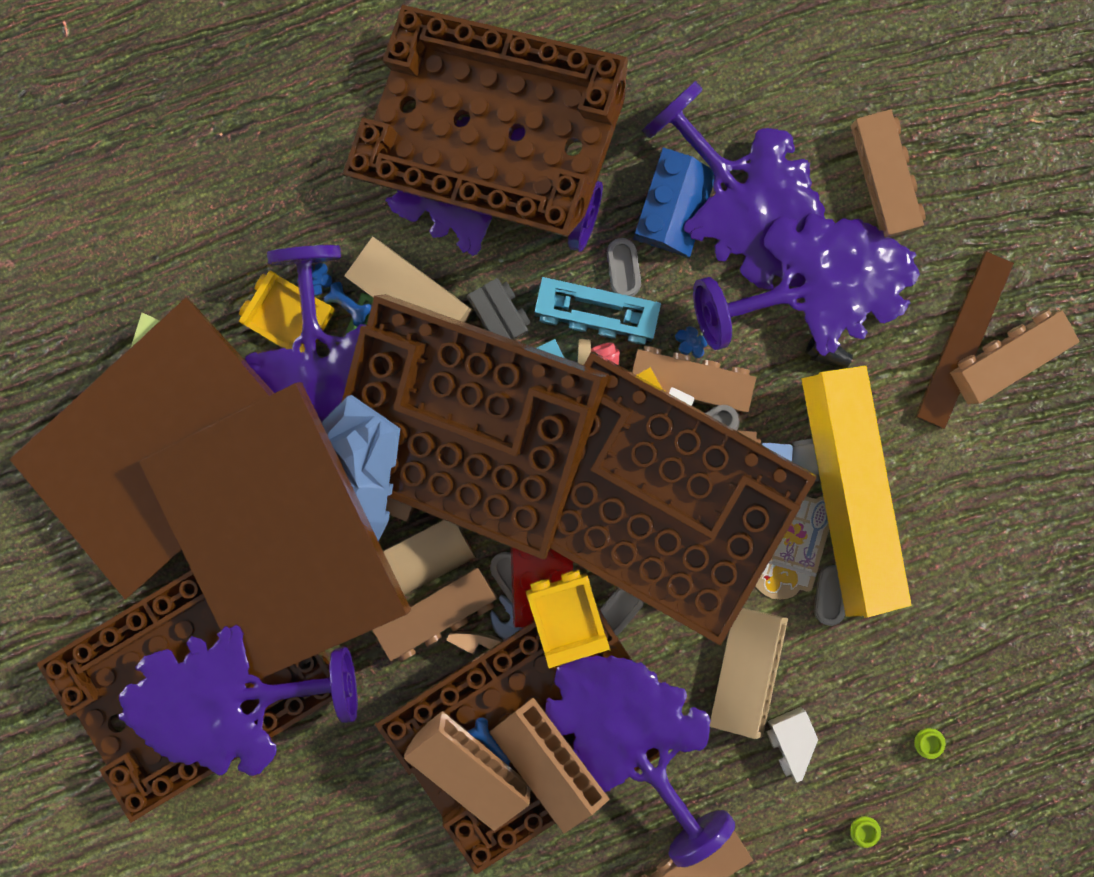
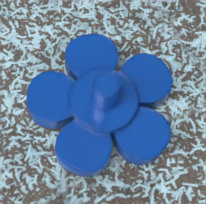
(320, 278)
(690, 342)

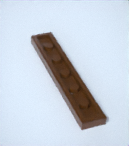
(964, 338)

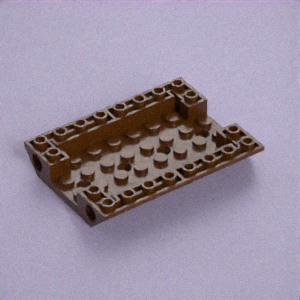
(504, 84)
(102, 663)
(489, 689)

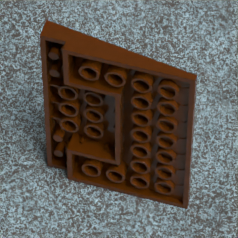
(150, 398)
(480, 418)
(676, 504)
(275, 532)

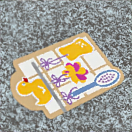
(798, 554)

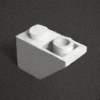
(796, 741)

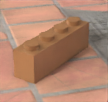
(887, 173)
(1014, 357)
(702, 381)
(435, 614)
(722, 863)

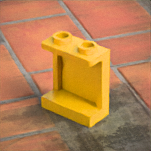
(277, 311)
(567, 618)

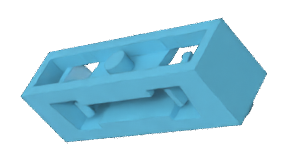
(607, 326)

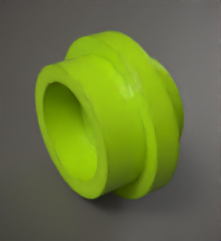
(929, 743)
(865, 831)

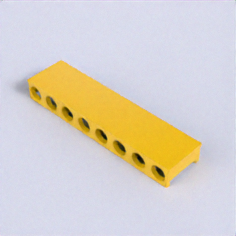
(856, 492)

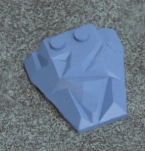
(367, 452)

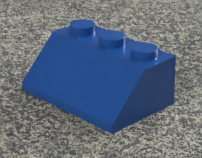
(676, 194)

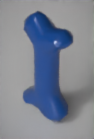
(357, 311)
(482, 733)

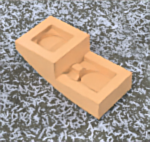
(469, 640)

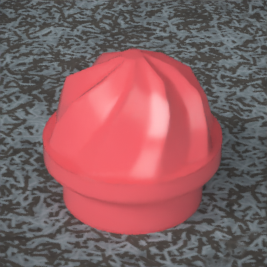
(608, 351)

